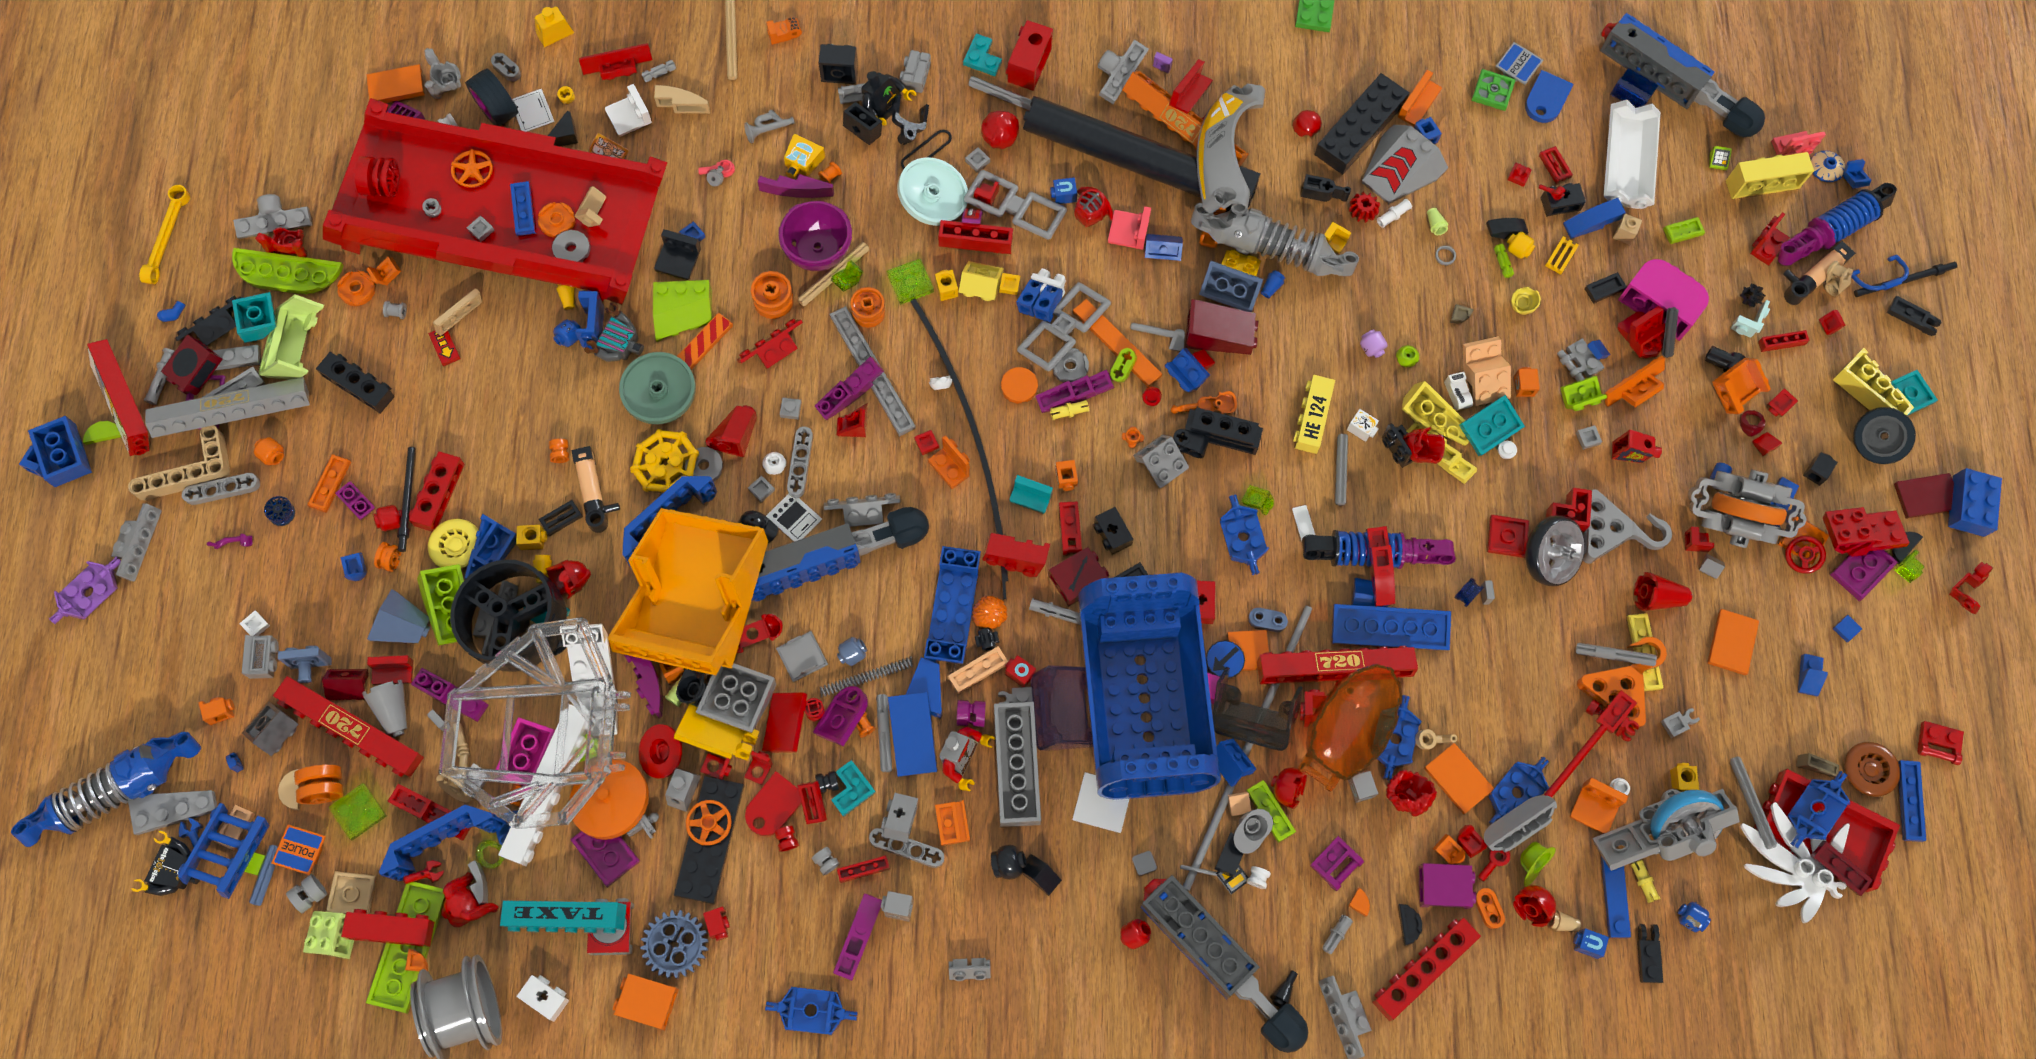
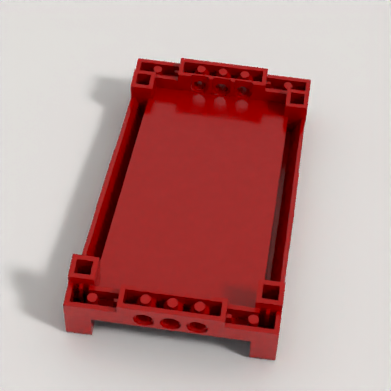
(554, 173)

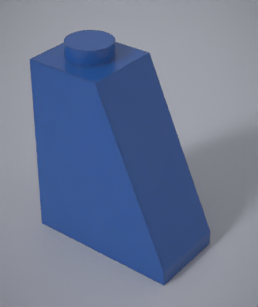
(928, 680)

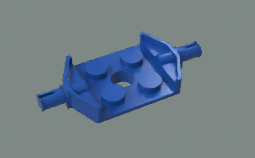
(1243, 520)
(1401, 754)
(1526, 778)
(1813, 824)
(828, 1013)

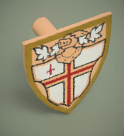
(607, 147)

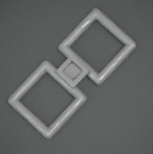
(1015, 205)
(1063, 326)

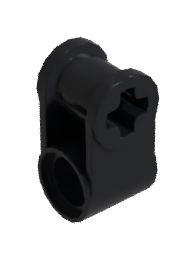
(1192, 443)

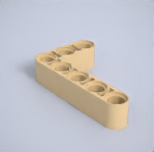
(187, 472)

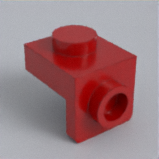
(1781, 403)

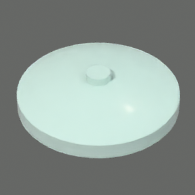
(932, 191)

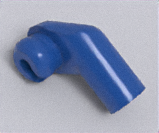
(171, 314)

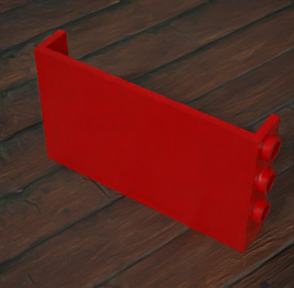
(1869, 834)

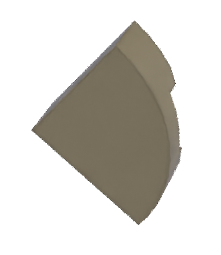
(1460, 314)

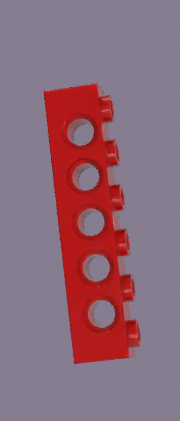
(1466, 938)

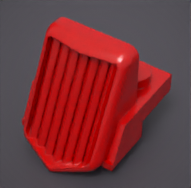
(1644, 332)

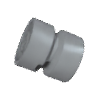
(313, 889)

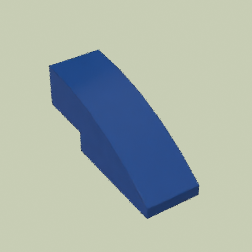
(1594, 218)

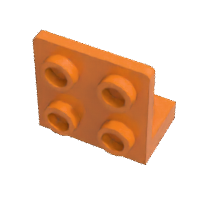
(950, 463)
(1597, 805)

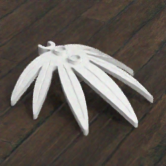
(1805, 870)

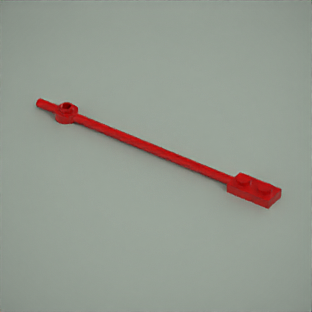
(1609, 721)

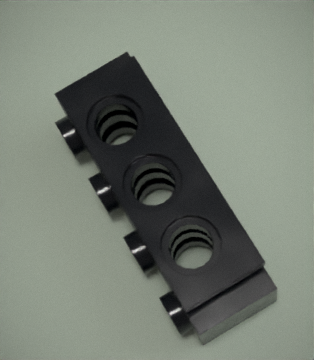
(1229, 438)

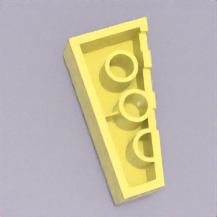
(1870, 386)

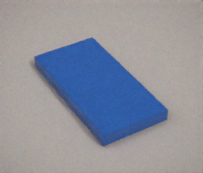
(912, 734)

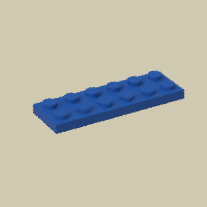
(1391, 627)

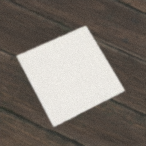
(1098, 810)

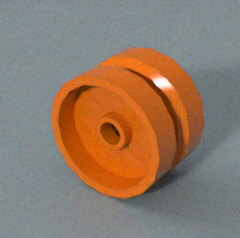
(772, 295)
(318, 784)

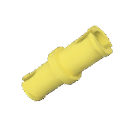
(1069, 410)
(1645, 881)

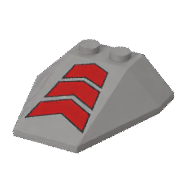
(1403, 164)

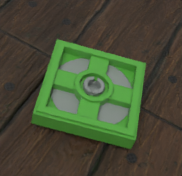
(1493, 89)

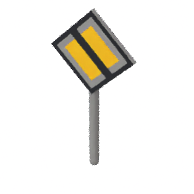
(1230, 883)

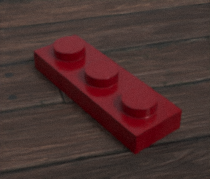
(1842, 868)

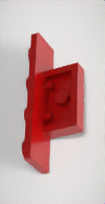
(616, 62)
(775, 347)

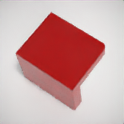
(987, 193)
(1697, 541)

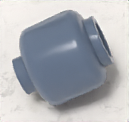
(852, 651)

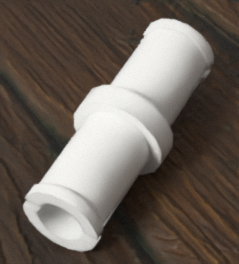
(1394, 213)

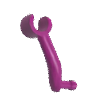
(245, 541)

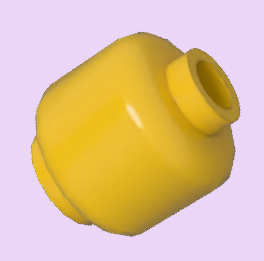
(1521, 245)

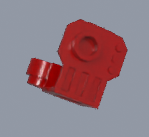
(1975, 580)

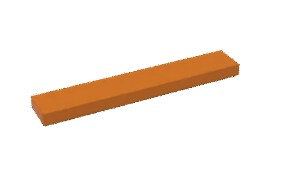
(1116, 342)

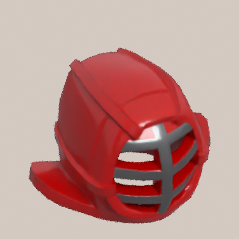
(1090, 209)

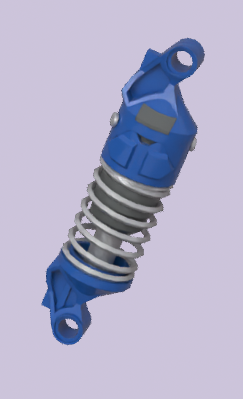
(123, 779)

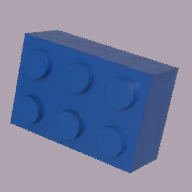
(60, 451)
(1975, 502)

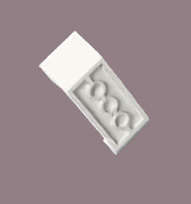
(579, 664)

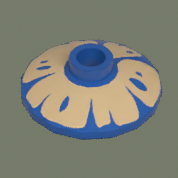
(1825, 171)

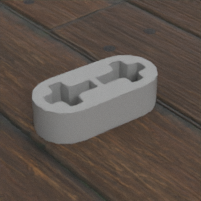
(508, 65)

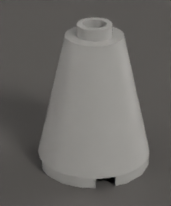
(388, 706)

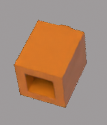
(1526, 382)

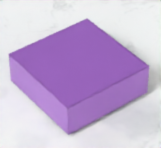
(1162, 62)

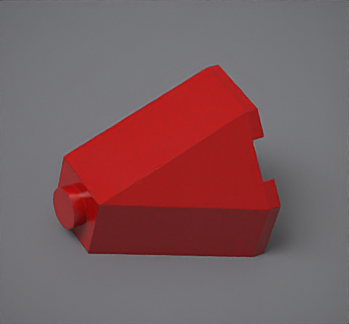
(734, 432)

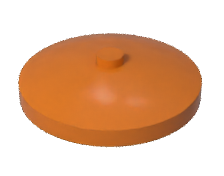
(615, 804)

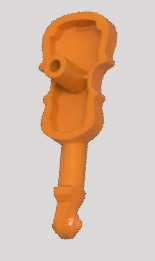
(1224, 403)

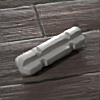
(658, 71)

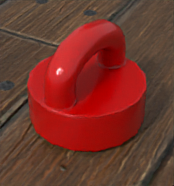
(1152, 396)

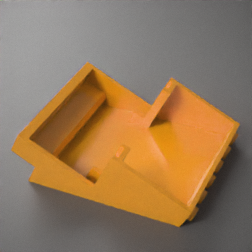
(691, 592)

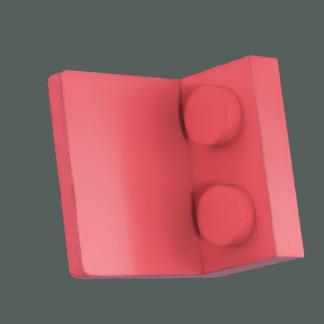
(1797, 143)
(1129, 228)

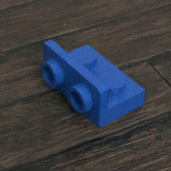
(1187, 371)

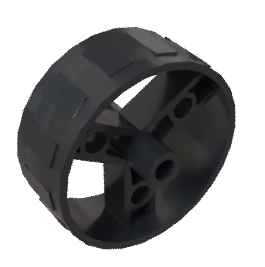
(476, 592)

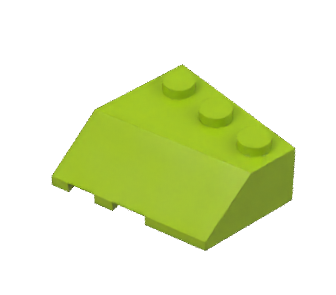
(680, 306)

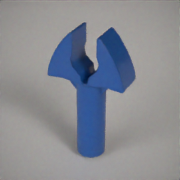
(183, 832)

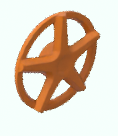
(471, 168)
(708, 822)

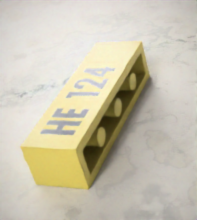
(1314, 414)

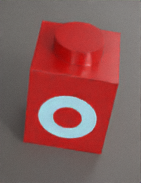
(1019, 671)

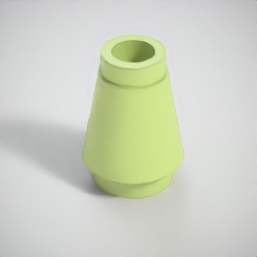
(1437, 223)

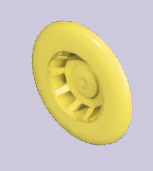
(455, 545)

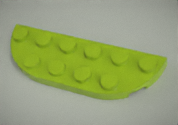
(285, 272)

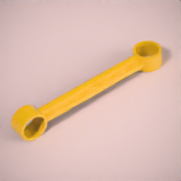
(150, 272)

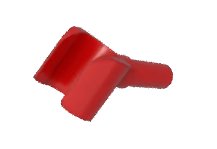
(1556, 193)

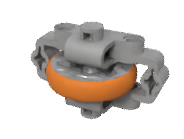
(1748, 507)

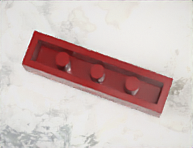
(1783, 341)
(863, 869)

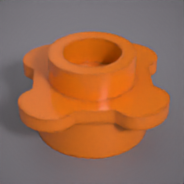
(1133, 431)

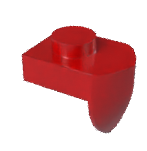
(1470, 841)

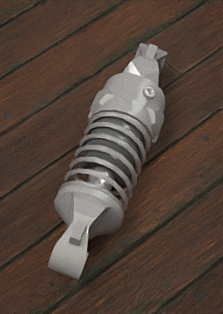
(1258, 233)

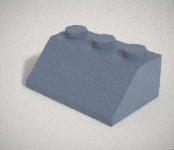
(1231, 286)

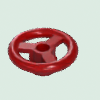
(1804, 568)

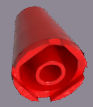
(1660, 593)

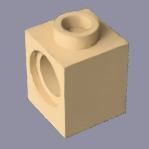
(1627, 229)

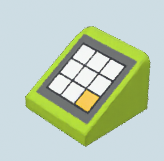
(1720, 158)

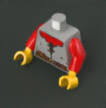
(958, 752)

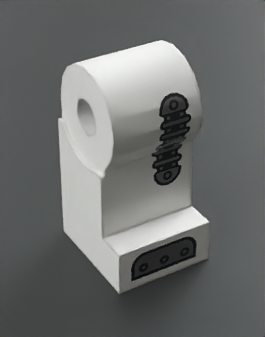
(1458, 391)

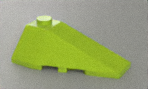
(438, 592)

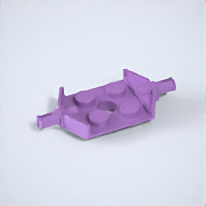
(72, 598)

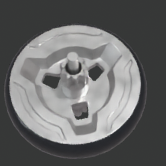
(1565, 550)

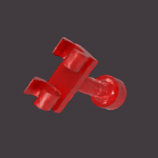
(1594, 708)

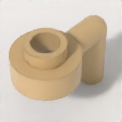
(1431, 739)

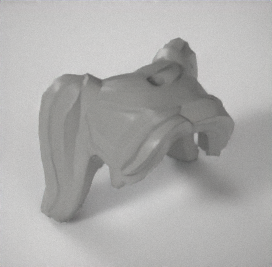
(441, 75)

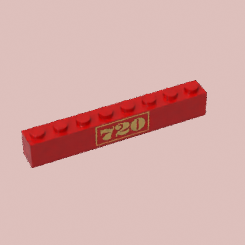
(1332, 665)
(348, 726)

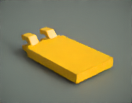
(715, 735)

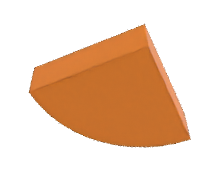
(1360, 902)
(415, 961)

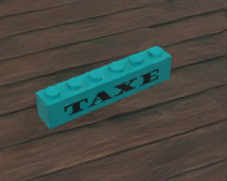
(563, 915)

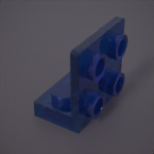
(1634, 88)

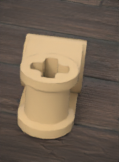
(1837, 278)

